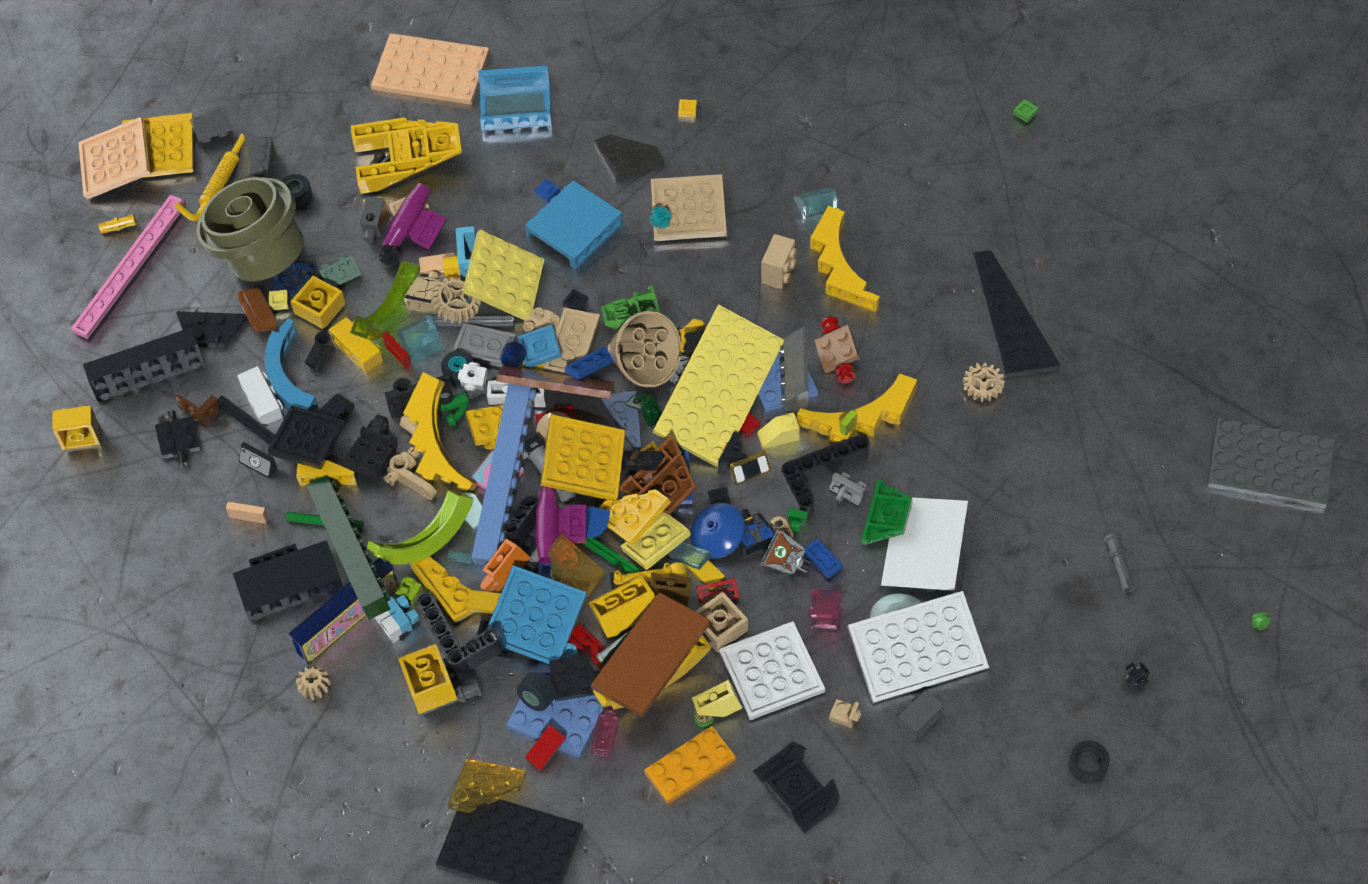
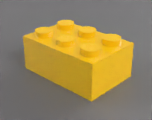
(622, 606)
(427, 678)

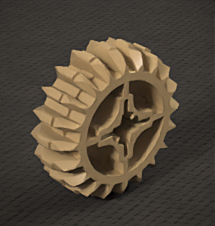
(456, 307)

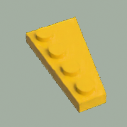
(446, 589)

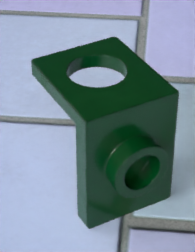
(647, 407)

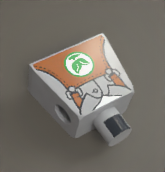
(784, 555)

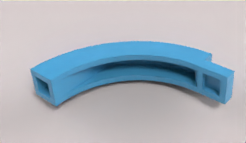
(274, 357)

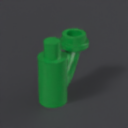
(460, 401)

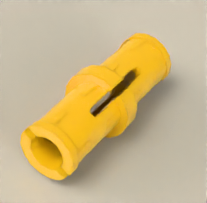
(117, 224)

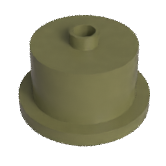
(252, 228)

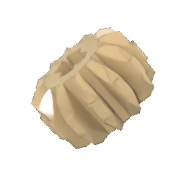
(313, 682)

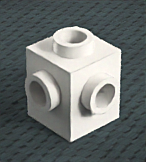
(477, 381)

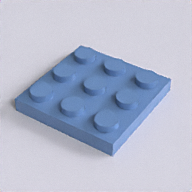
(771, 389)

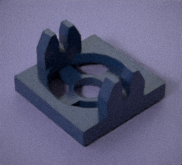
(279, 278)

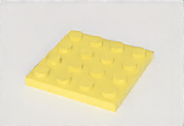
(503, 275)

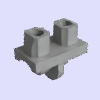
(847, 489)

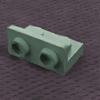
(340, 272)

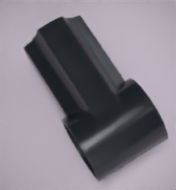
(319, 351)

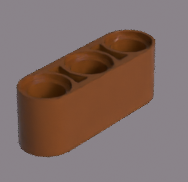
(257, 310)

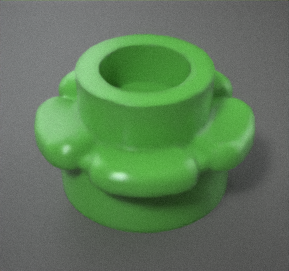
(1260, 620)

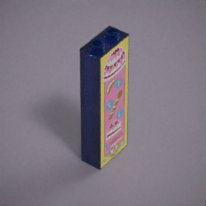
(335, 616)

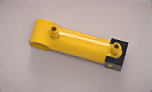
(618, 578)

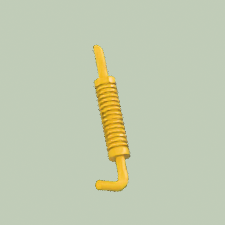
(217, 181)

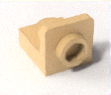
(845, 713)

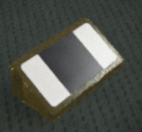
(749, 468)

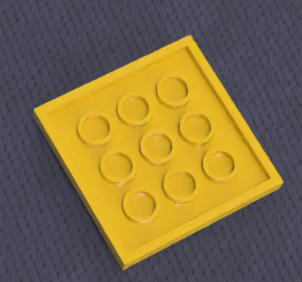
(169, 144)
(583, 457)

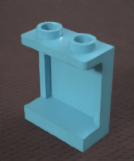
(465, 242)

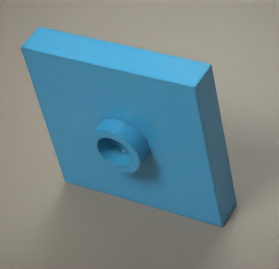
(540, 346)

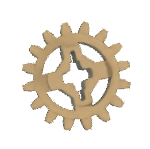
(983, 382)

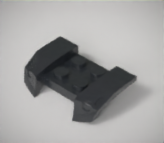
(798, 787)

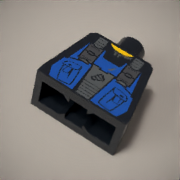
(757, 534)

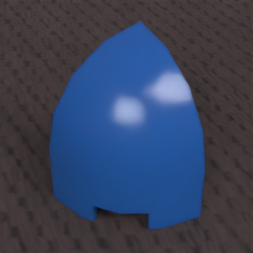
(596, 521)

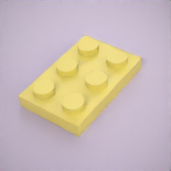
(657, 541)

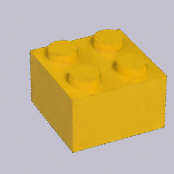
(318, 302)
(76, 427)

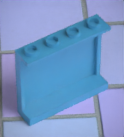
(575, 223)

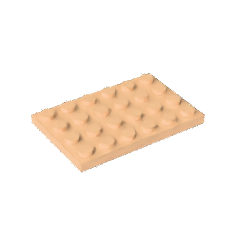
(430, 68)

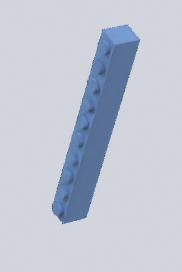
(503, 472)

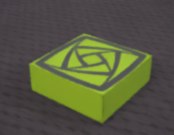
(848, 423)

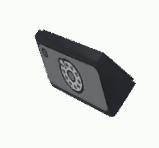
(257, 460)

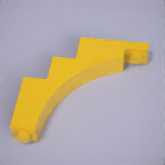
(843, 281)

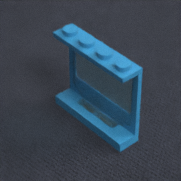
(514, 98)

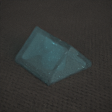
(816, 201)
(420, 339)

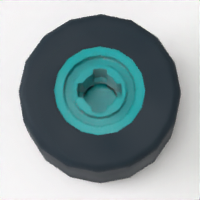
(453, 363)

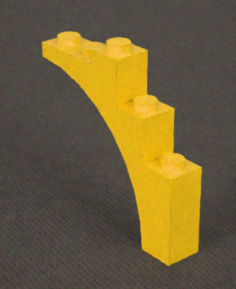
(889, 407)
(423, 411)

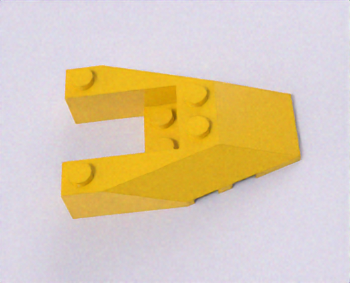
(412, 148)

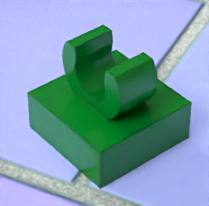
(797, 518)

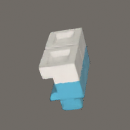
(395, 621)

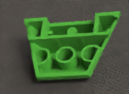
(619, 311)

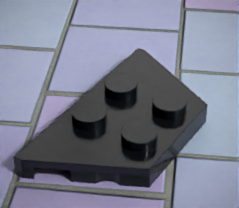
(212, 328)

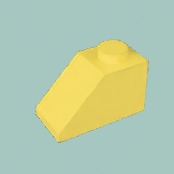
(779, 431)
(717, 701)

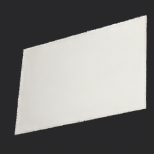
(929, 548)

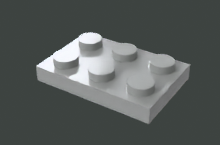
(483, 343)

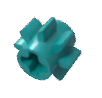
(660, 217)

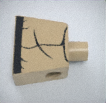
(419, 294)

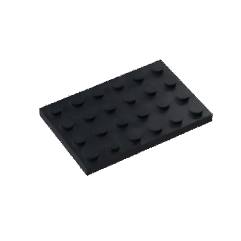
(510, 844)

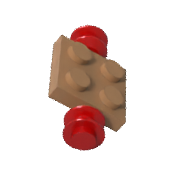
(837, 349)

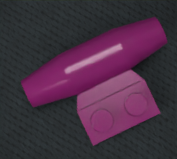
(412, 220)
(553, 522)

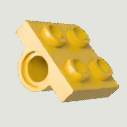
(485, 425)

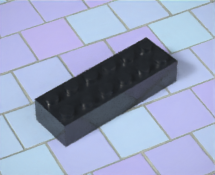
(143, 364)

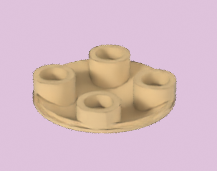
(539, 319)

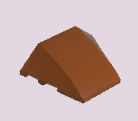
(670, 477)

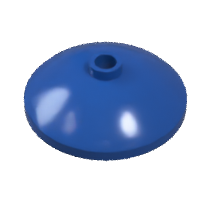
(724, 535)

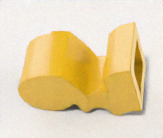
(451, 267)

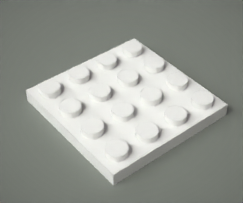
(771, 670)

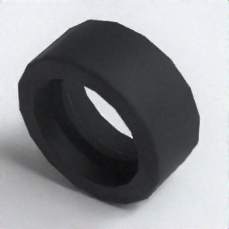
(1083, 775)

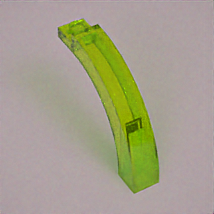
(390, 309)

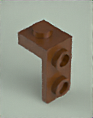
(204, 413)

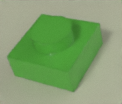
(1025, 110)

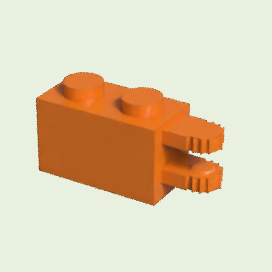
(501, 565)

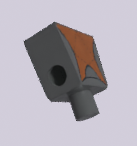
(374, 218)

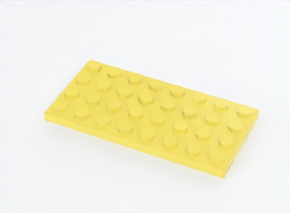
(718, 385)

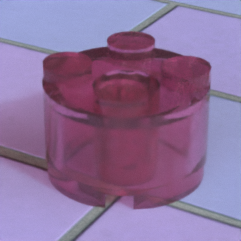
(826, 610)

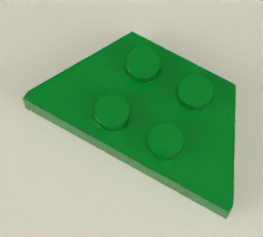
(887, 514)

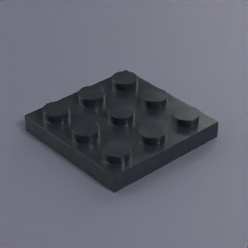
(305, 437)

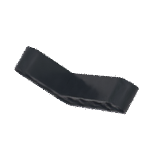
(819, 467)
(469, 654)

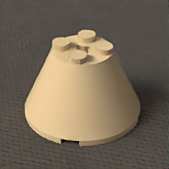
(646, 349)

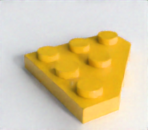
(634, 514)

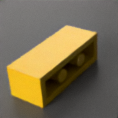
(358, 349)

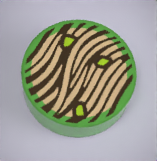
(702, 720)

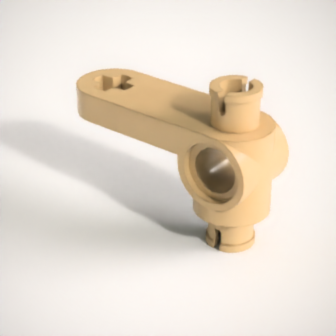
(405, 476)

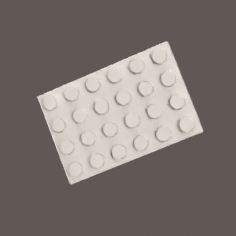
(917, 647)

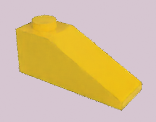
(335, 472)

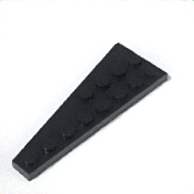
(1016, 335)

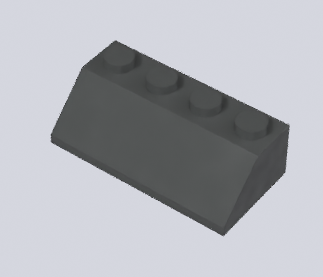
(256, 159)
(795, 371)

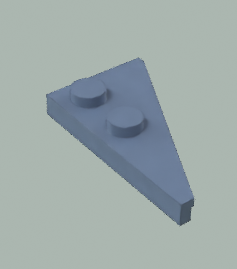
(625, 416)

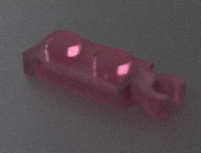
(605, 733)

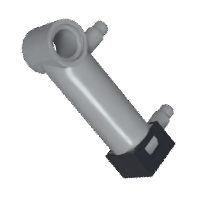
(534, 453)

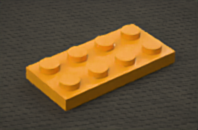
(689, 764)

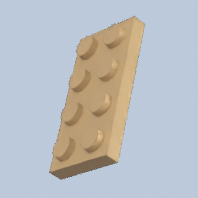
(574, 338)

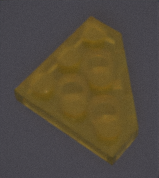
(573, 566)
(484, 783)

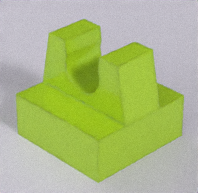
(409, 589)

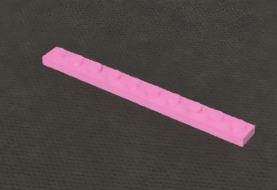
(127, 268)

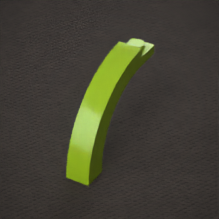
(432, 538)

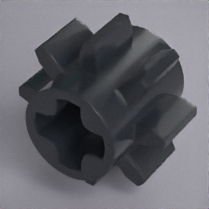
(389, 256)
(1136, 674)

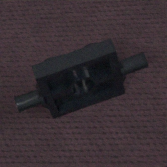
(177, 438)
(572, 677)

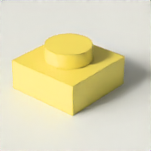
(278, 300)

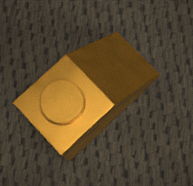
(672, 586)

